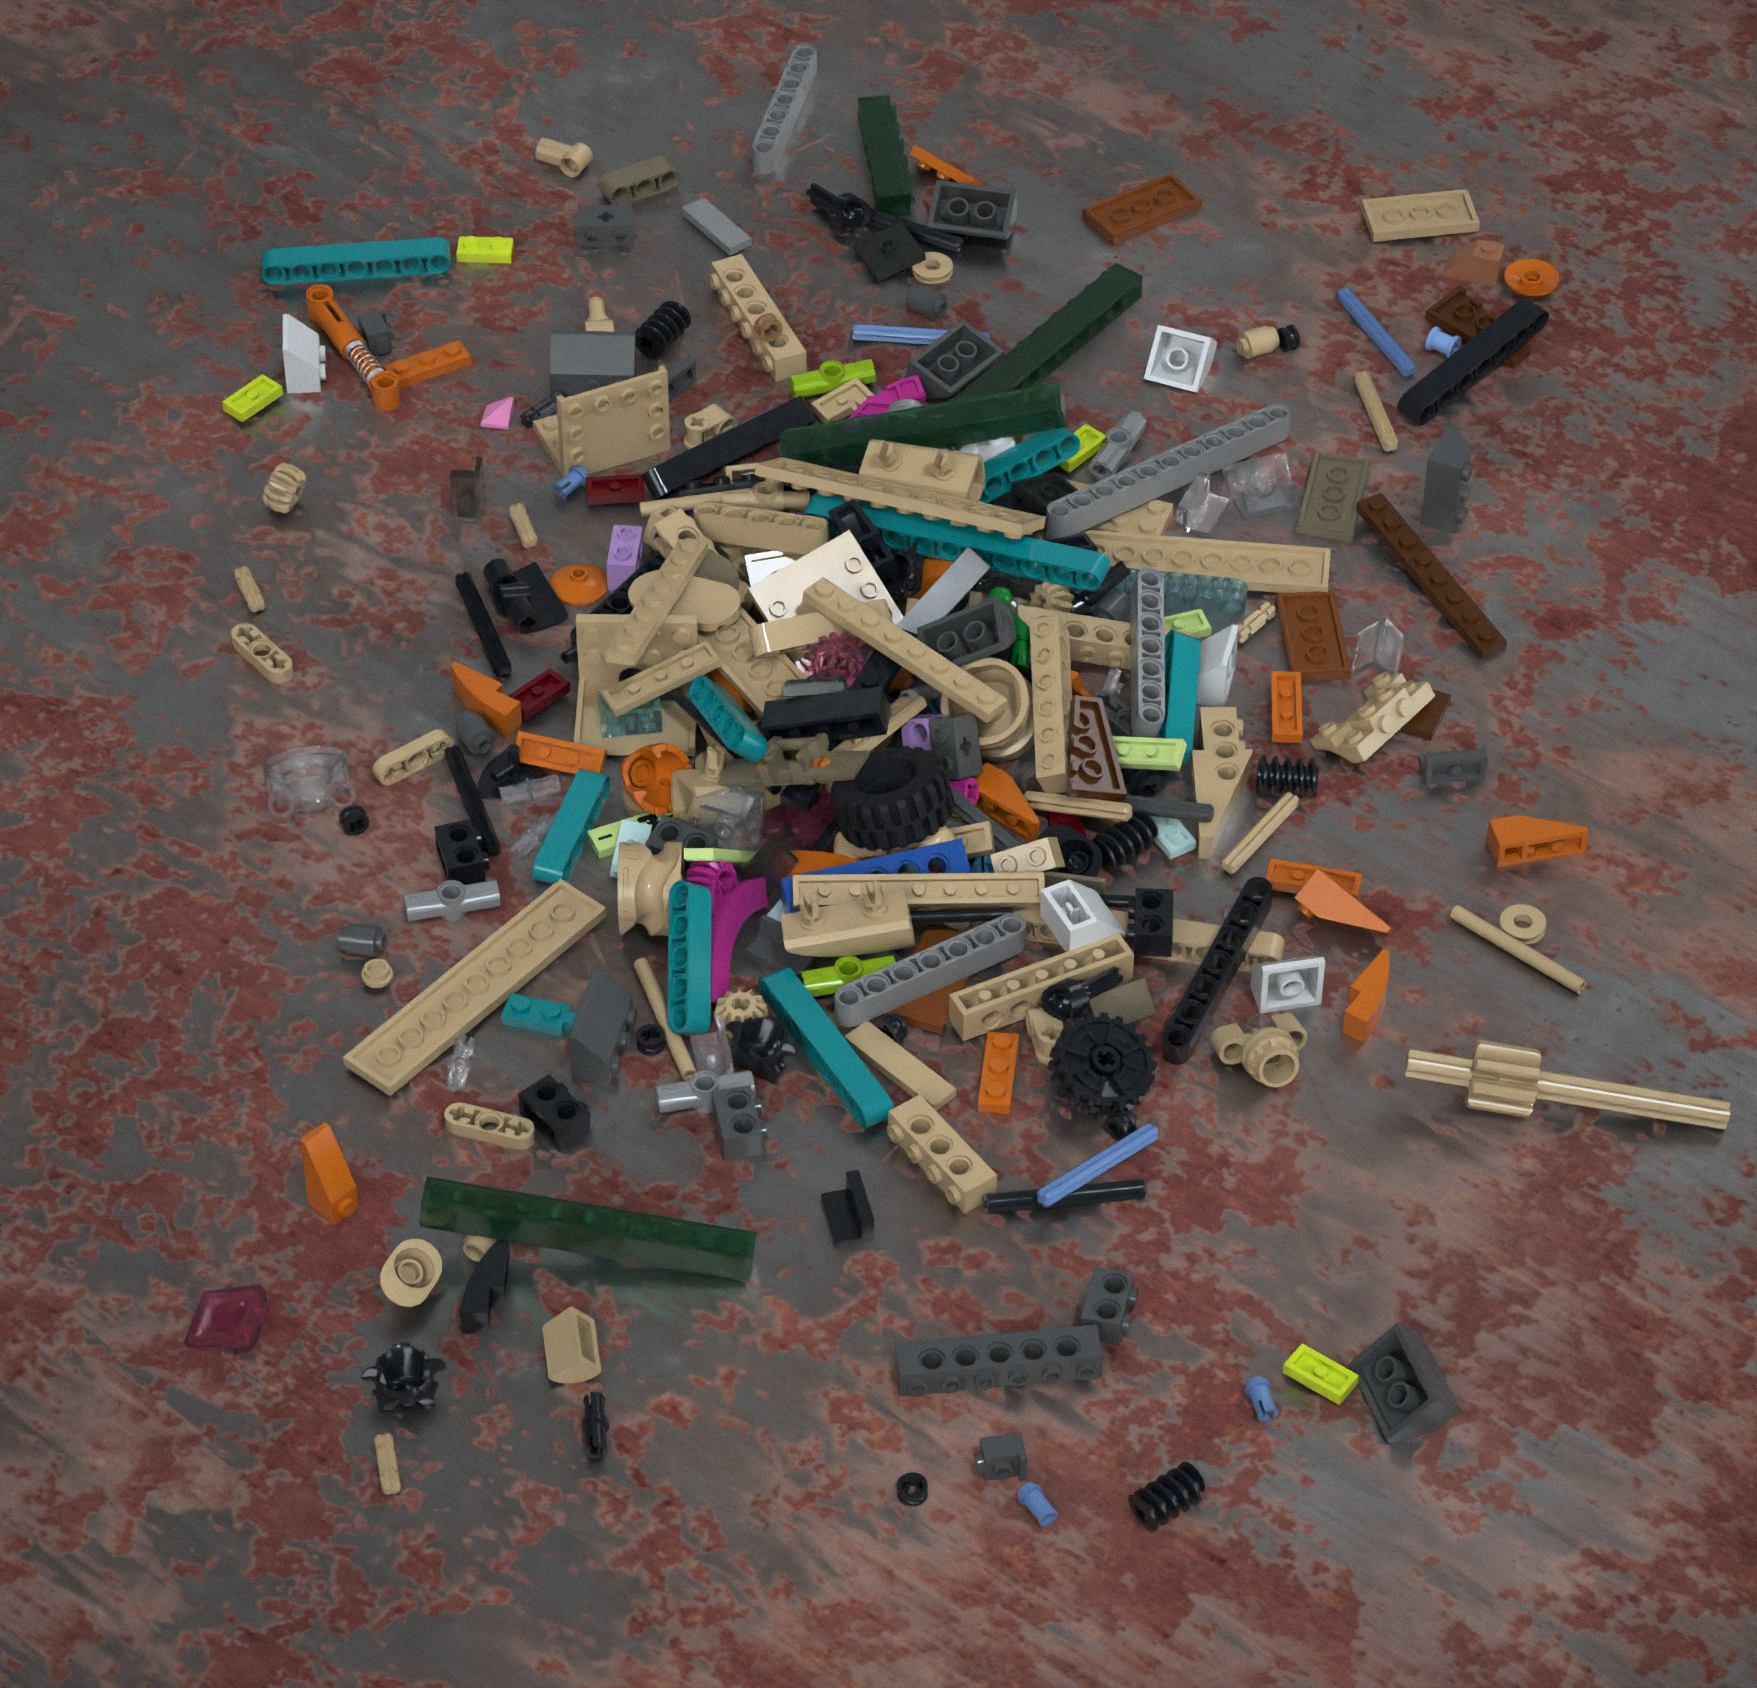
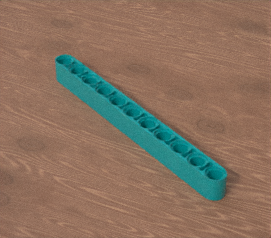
(941, 540)

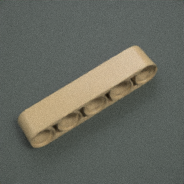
(760, 527)
(801, 631)

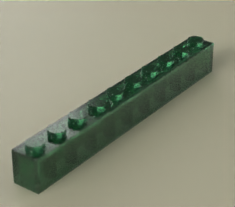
(1060, 335)
(931, 425)
(587, 1229)

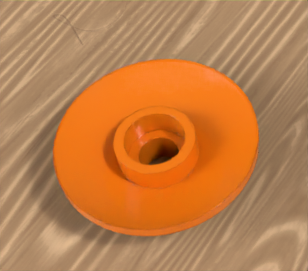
(1531, 277)
(579, 584)
(901, 682)

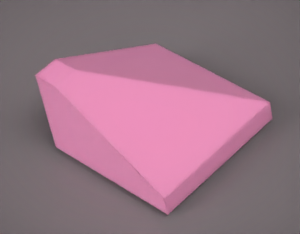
(498, 414)

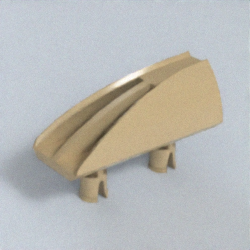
(926, 468)
(697, 782)
(850, 927)

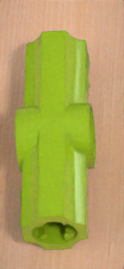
(829, 377)
(846, 969)

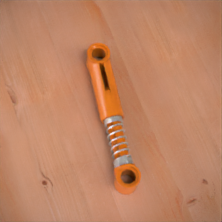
(352, 346)

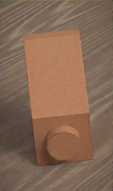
(1477, 263)

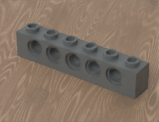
(998, 1360)

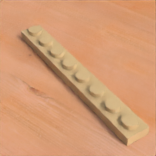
(656, 602)
(905, 649)
(927, 888)

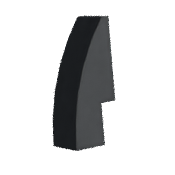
(852, 517)
(485, 1289)

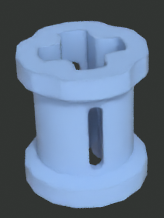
(1442, 342)

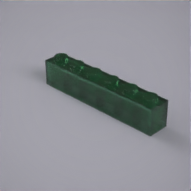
(884, 155)

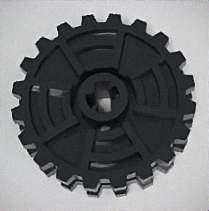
(1102, 1065)

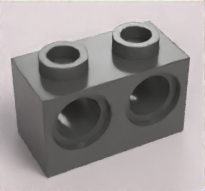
(680, 831)
(738, 1122)
(1108, 1304)

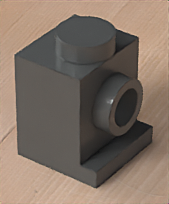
(376, 332)
(1001, 1457)

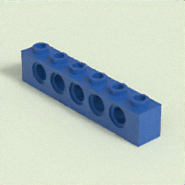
(947, 855)

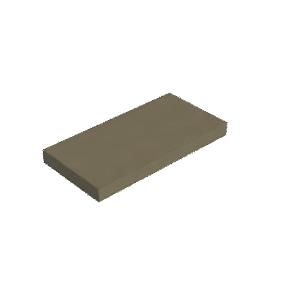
(1332, 495)

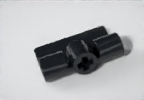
(524, 596)

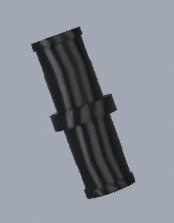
(595, 1425)

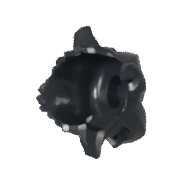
(910, 575)
(761, 1045)
(404, 1377)

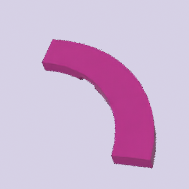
(902, 389)
(725, 925)

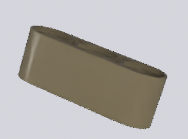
(639, 180)

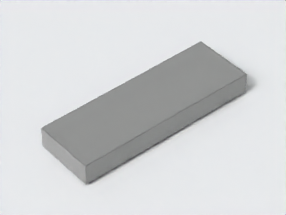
(716, 226)

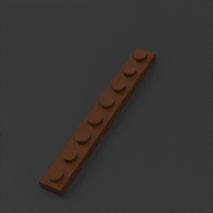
(1431, 576)

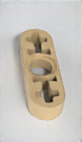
(259, 642)
(395, 764)
(500, 1136)

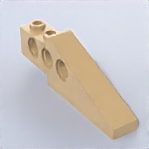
(1218, 772)

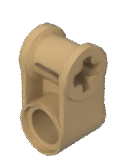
(707, 424)
(1043, 1031)

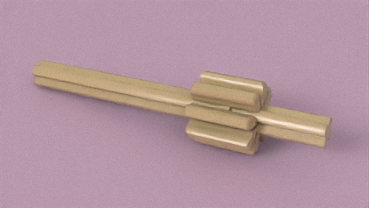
(1509, 1082)

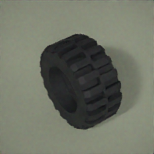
(893, 799)

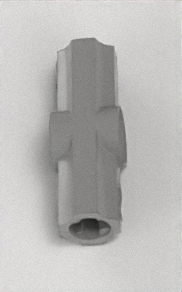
(1118, 445)
(452, 900)
(698, 1090)

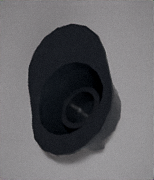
(1078, 852)

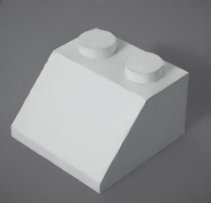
(302, 357)
(1180, 358)
(1217, 667)
(1288, 983)

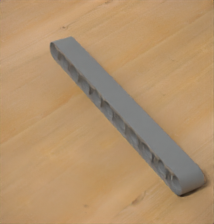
(1167, 471)

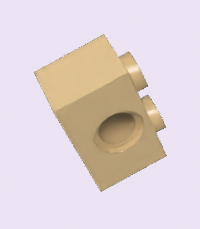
(1033, 856)

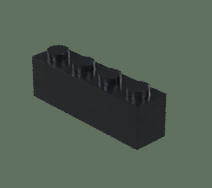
(837, 714)

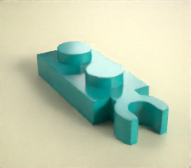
(538, 1015)

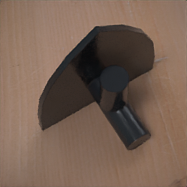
(506, 771)

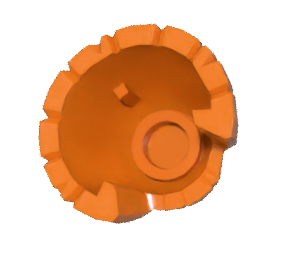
(649, 775)

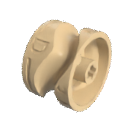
(1012, 730)
(646, 885)

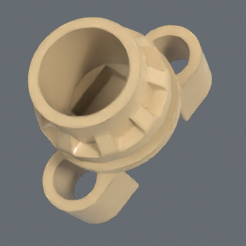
(1266, 1053)

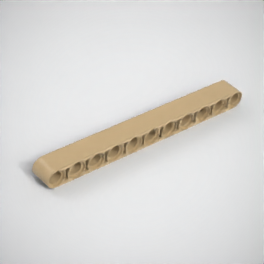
(1189, 941)

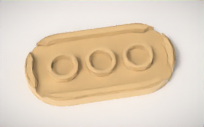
(708, 599)

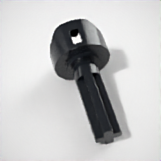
(844, 209)
(1089, 598)
(1073, 998)

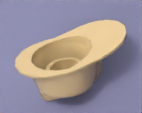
(411, 1272)

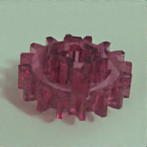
(832, 653)

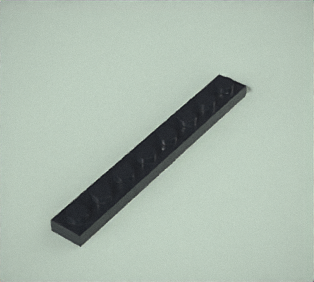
(749, 479)
(877, 672)

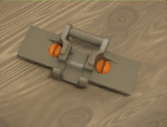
(811, 764)

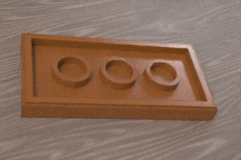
(1142, 208)
(1313, 635)
(931, 1010)

